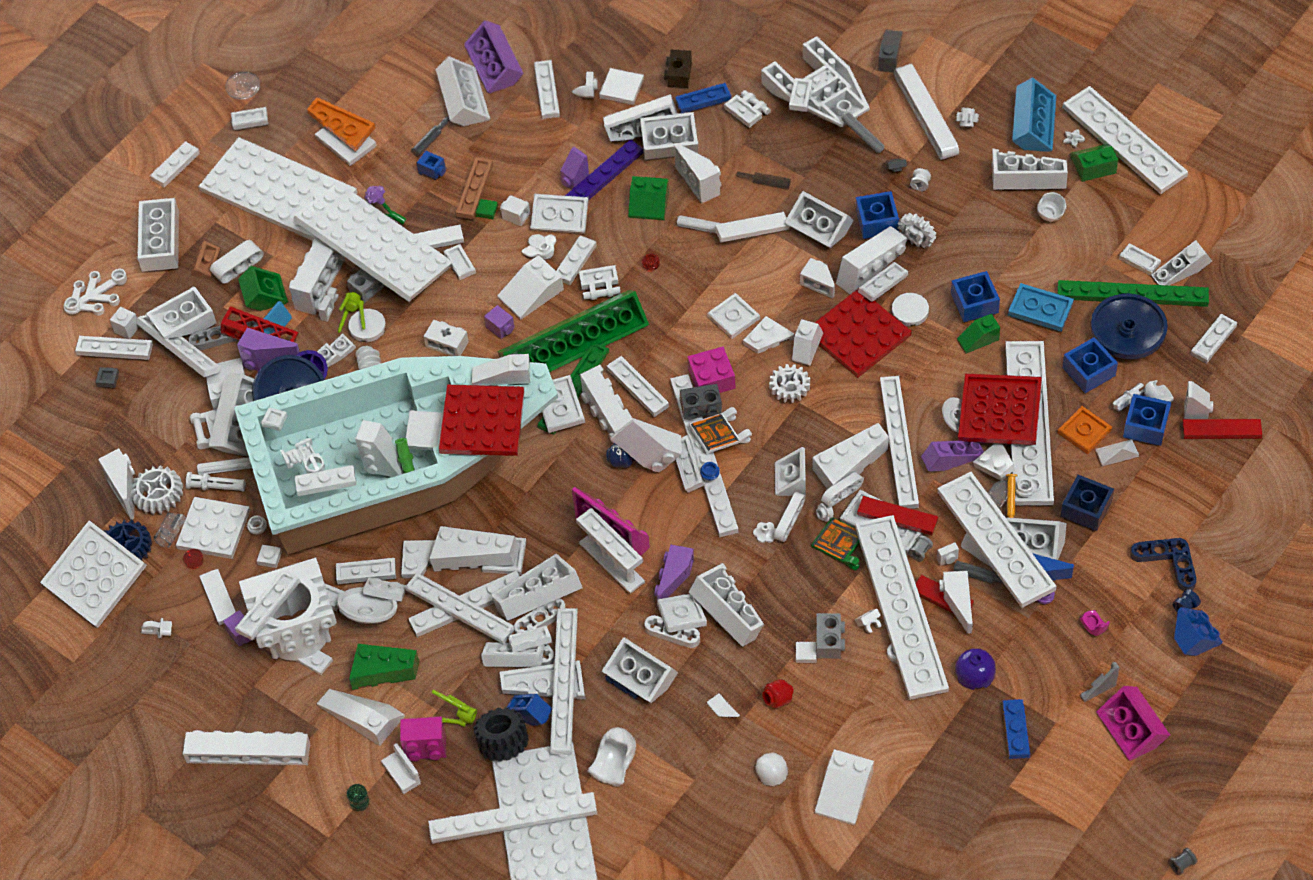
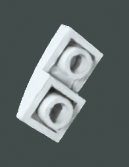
(337, 350)

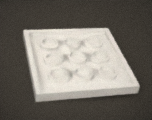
(93, 574)

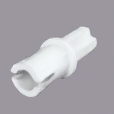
(1125, 399)

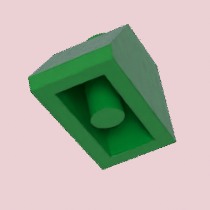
(980, 334)

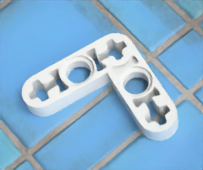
(542, 610)

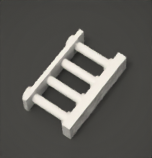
(610, 550)

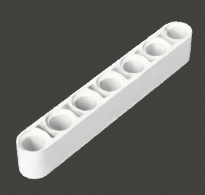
(926, 111)

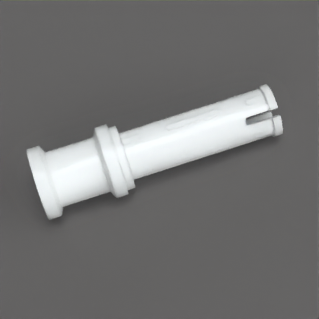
(203, 482)

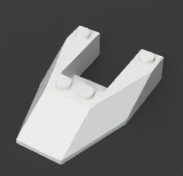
(833, 84)

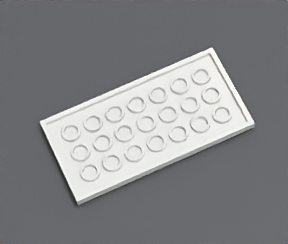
(266, 184)
(373, 241)
(550, 849)

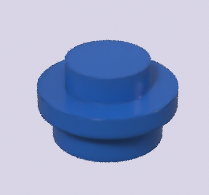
(709, 471)

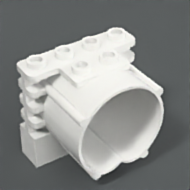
(302, 635)

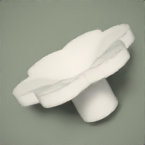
(764, 532)

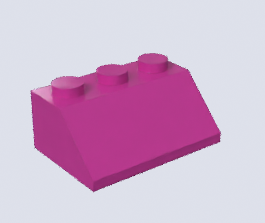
(1132, 722)

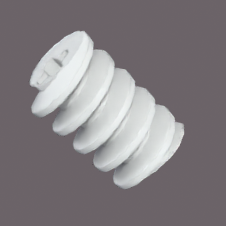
(367, 357)

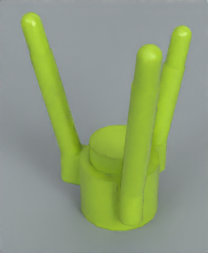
(352, 303)
(465, 713)

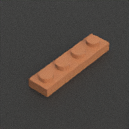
(474, 188)

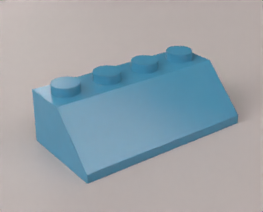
(1034, 116)

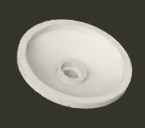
(365, 608)

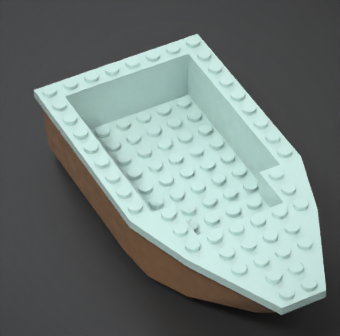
(332, 415)

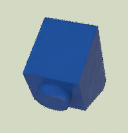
(532, 707)

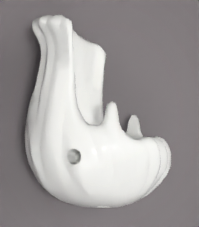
(613, 757)

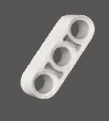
(236, 261)

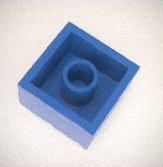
(876, 213)
(975, 296)
(1089, 365)
(1147, 419)

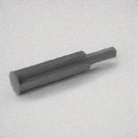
(429, 138)
(977, 572)

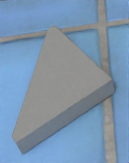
(1102, 683)

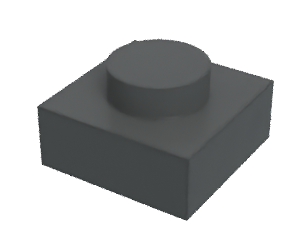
(896, 164)
(107, 377)

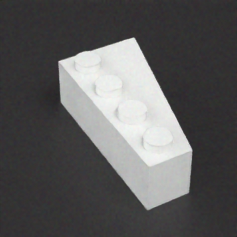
(602, 401)

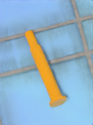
(1011, 495)

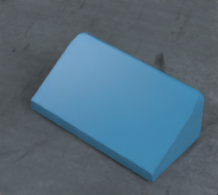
(277, 315)

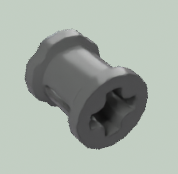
(1182, 861)

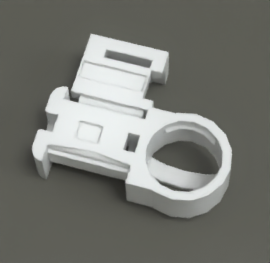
(303, 454)

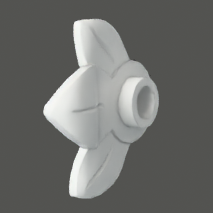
(540, 246)

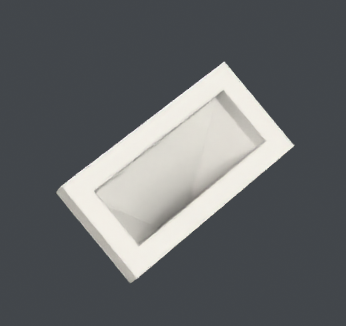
(1117, 452)

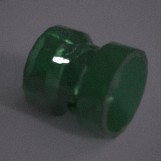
(359, 802)

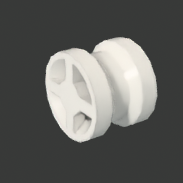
(920, 179)

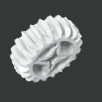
(159, 496)

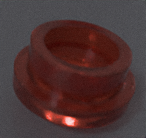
(650, 262)

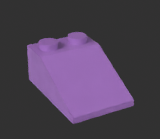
(259, 348)

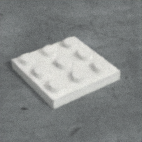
(213, 527)

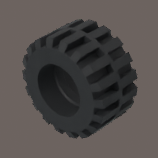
(501, 734)

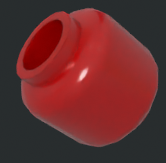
(777, 693)

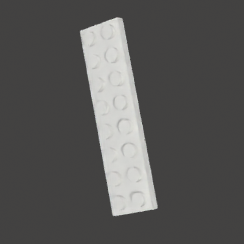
(1126, 139)
(996, 539)

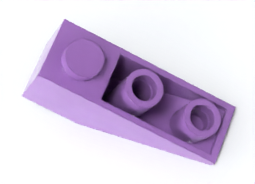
(950, 454)
(676, 570)

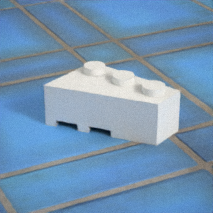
(377, 450)

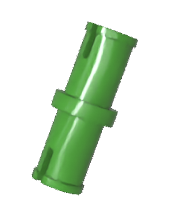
(405, 456)

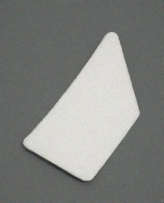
(721, 707)

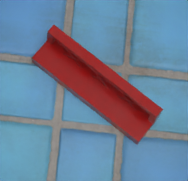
(237, 328)

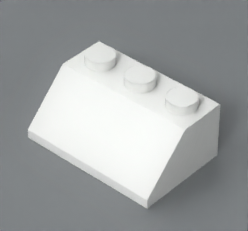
(664, 131)
(818, 220)
(639, 671)

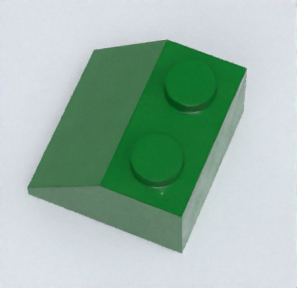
(1095, 162)
(648, 198)
(262, 288)

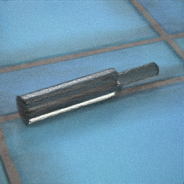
(766, 179)

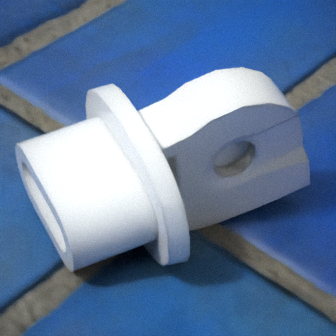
(159, 628)

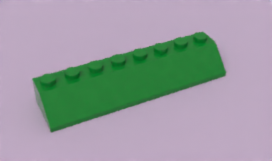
(574, 335)

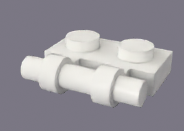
(742, 109)
(599, 277)

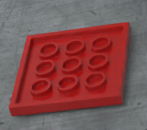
(860, 333)
(1000, 409)
(482, 420)

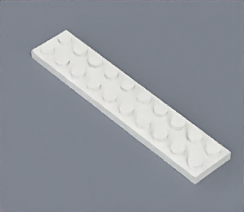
(1032, 461)
(901, 607)

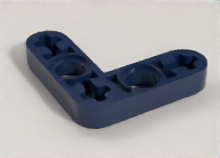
(1175, 554)

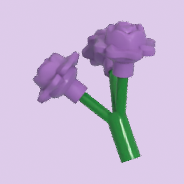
(375, 194)

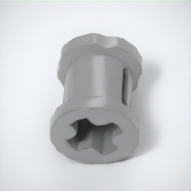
(920, 548)

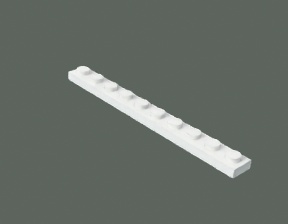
(714, 489)

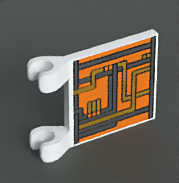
(717, 433)

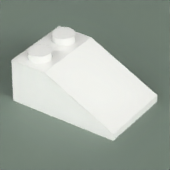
(698, 173)
(531, 287)
(182, 315)
(216, 381)
(649, 444)
(119, 477)
(844, 787)

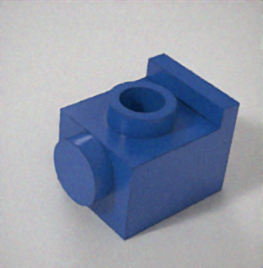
(431, 165)

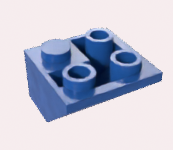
(1195, 632)

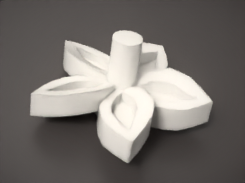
(1074, 138)

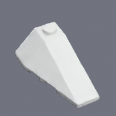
(1041, 536)
(366, 716)

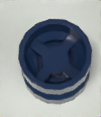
(1188, 600)

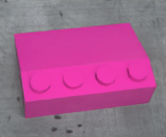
(635, 538)

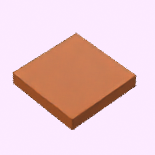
(1084, 430)

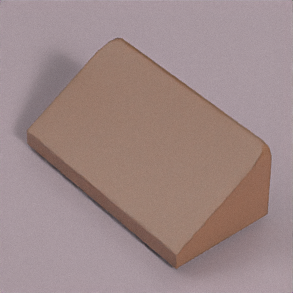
(205, 257)

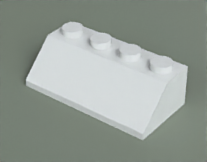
(462, 92)
(226, 431)

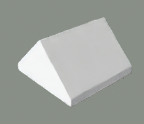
(791, 474)

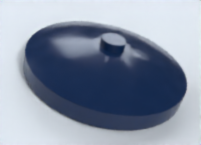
(1129, 326)
(283, 375)

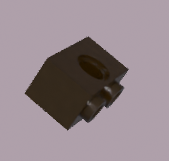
(679, 68)

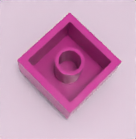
(712, 368)
(423, 738)

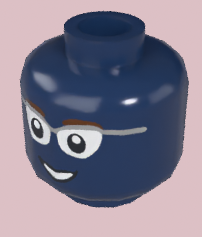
(618, 457)

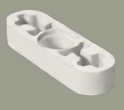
(842, 489)
(789, 517)
(656, 632)

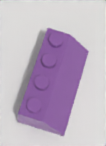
(493, 57)

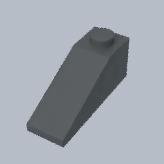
(889, 51)

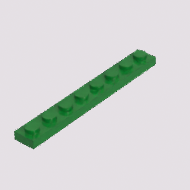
(1157, 293)

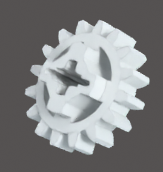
(917, 230)
(789, 383)

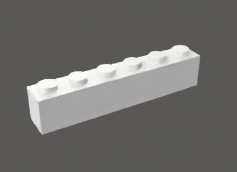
(246, 748)

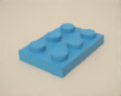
(1041, 307)

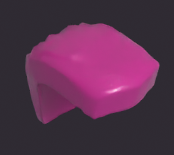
(1094, 623)

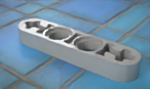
(223, 339)

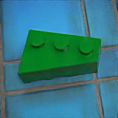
(382, 665)

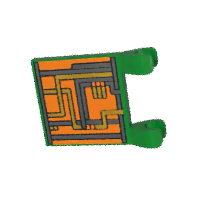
(838, 542)

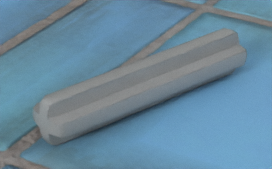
(863, 132)

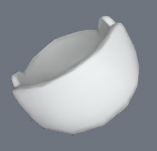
(1051, 207)
(1159, 392)
(771, 769)

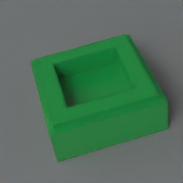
(486, 209)

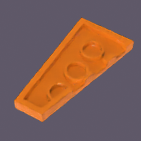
(345, 125)

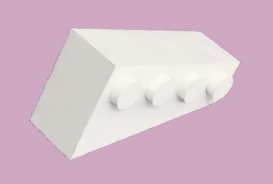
(627, 123)
(1027, 171)
(870, 259)
(850, 455)
(472, 549)
(536, 588)
(726, 604)

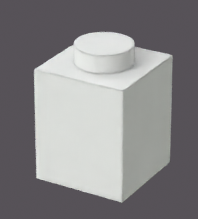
(515, 210)
(124, 323)

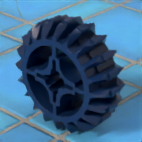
(136, 545)

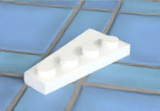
(538, 681)

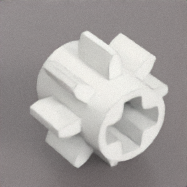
(967, 117)

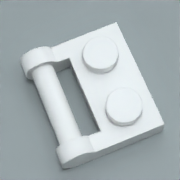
(197, 419)

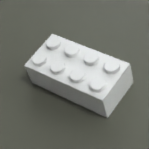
(158, 234)
(315, 276)

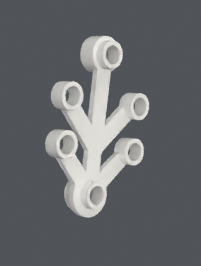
(94, 294)

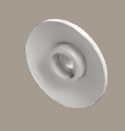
(951, 412)

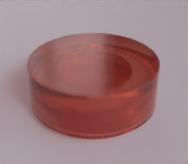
(193, 558)

